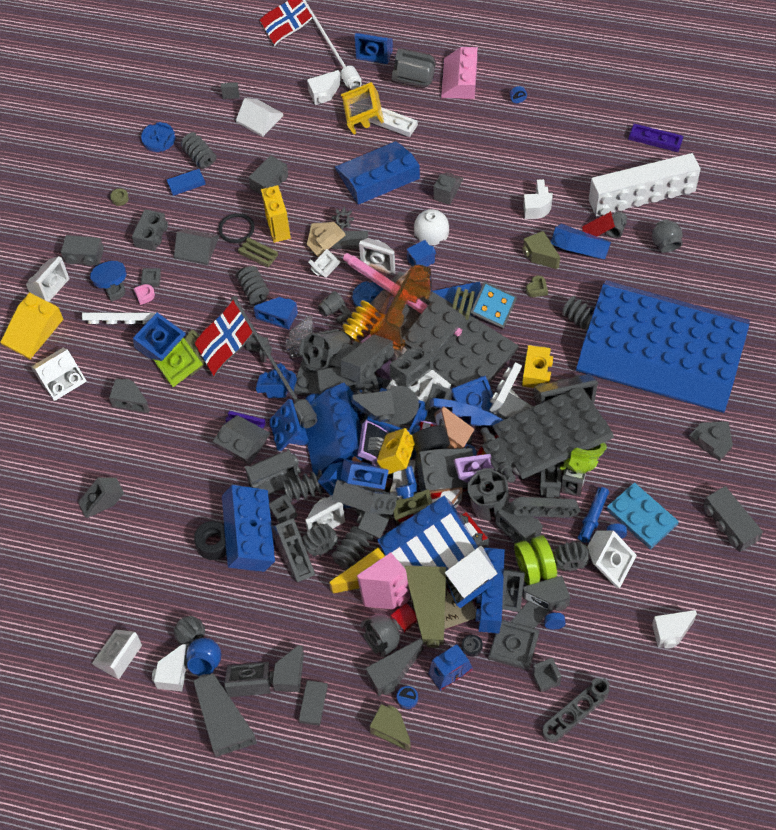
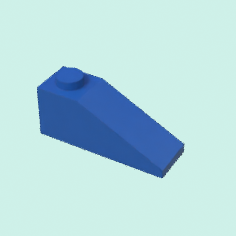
(579, 242)

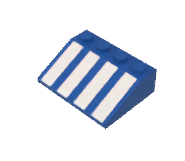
(430, 537)

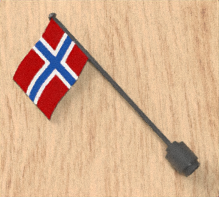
(228, 336)

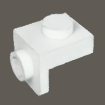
(324, 264)

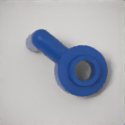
(407, 490)

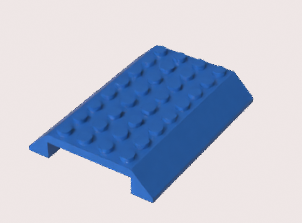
(663, 346)

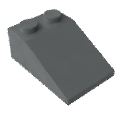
(437, 469)

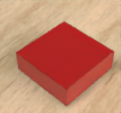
(405, 617)

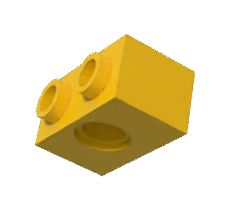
(537, 357)
(396, 451)

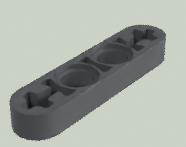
(545, 507)

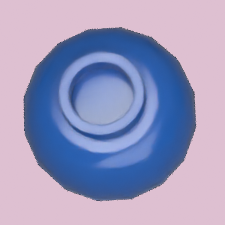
(203, 656)

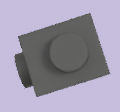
(253, 345)

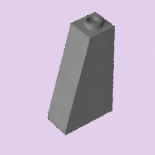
(223, 720)

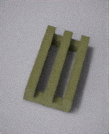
(260, 250)
(464, 294)

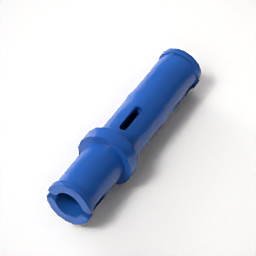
(590, 521)

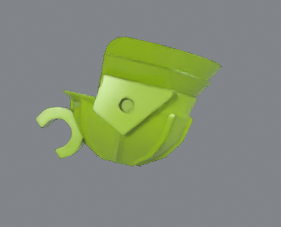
(584, 460)

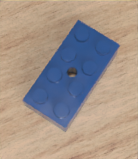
(248, 528)

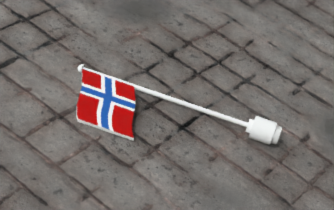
(293, 16)

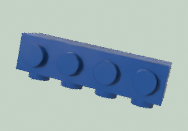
(491, 599)

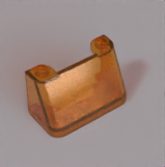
(409, 287)

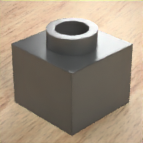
(283, 509)

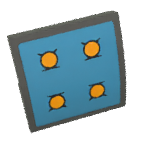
(493, 305)

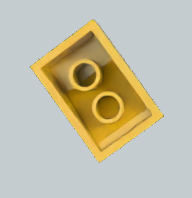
(31, 325)

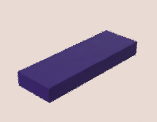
(655, 137)

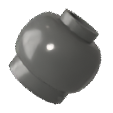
(667, 236)

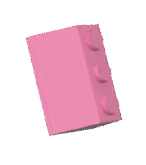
(460, 74)
(384, 584)

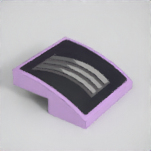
(371, 441)

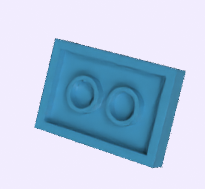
(642, 515)

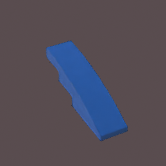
(474, 415)

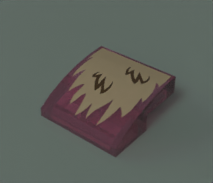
(456, 616)

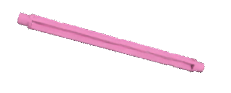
(383, 281)

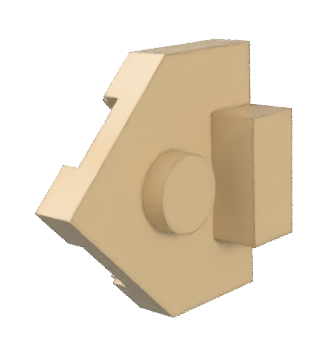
(324, 236)

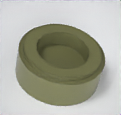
(119, 197)

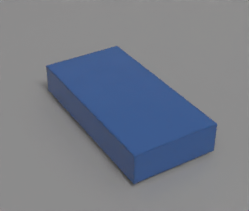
(186, 182)

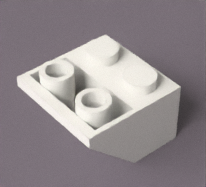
(58, 373)

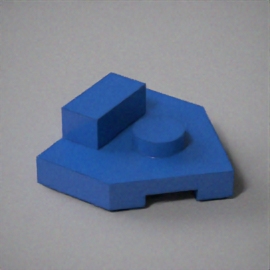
(273, 385)

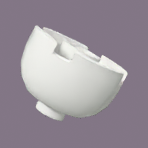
(431, 226)

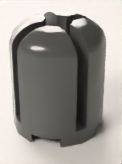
(413, 68)
(321, 348)
(483, 500)

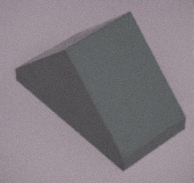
(436, 392)
(512, 590)

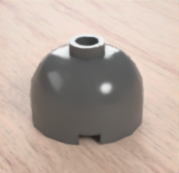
(381, 633)

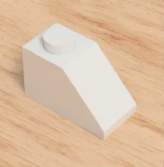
(324, 87)
(671, 628)
(171, 670)

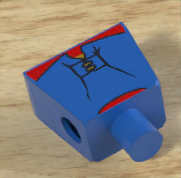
(451, 666)

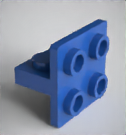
(287, 427)

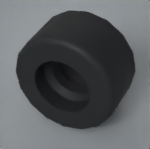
(431, 439)
(207, 530)

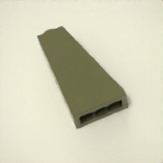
(428, 597)

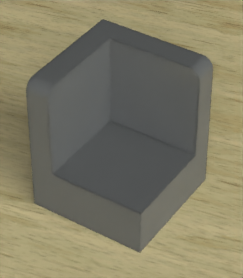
(546, 675)

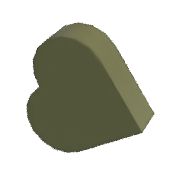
(537, 287)

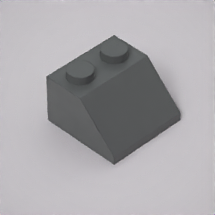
(241, 439)

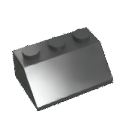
(545, 392)

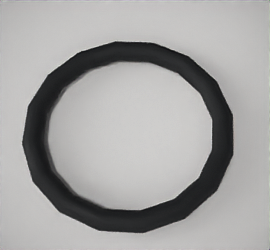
(232, 216)

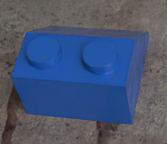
(373, 48)
(157, 338)

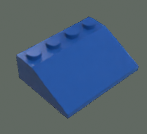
(379, 172)
(337, 429)

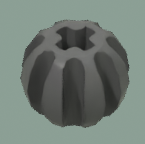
(188, 630)

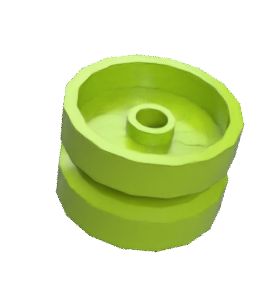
(535, 560)

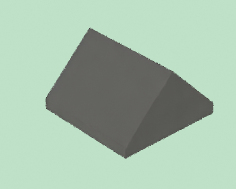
(195, 246)
(248, 679)

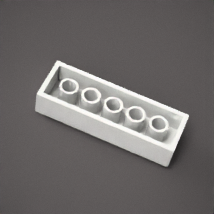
(644, 184)

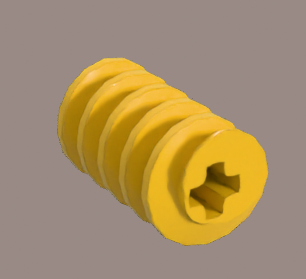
(359, 320)

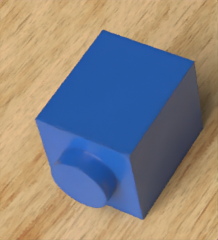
(421, 254)

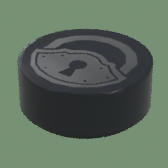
(472, 645)

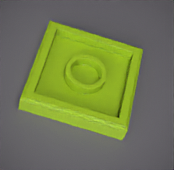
(179, 363)

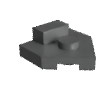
(713, 438)

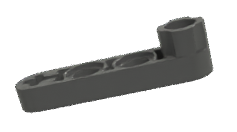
(573, 709)

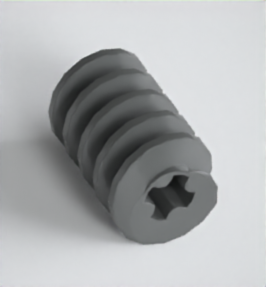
(198, 150)
(252, 284)
(578, 313)
(303, 486)
(351, 546)

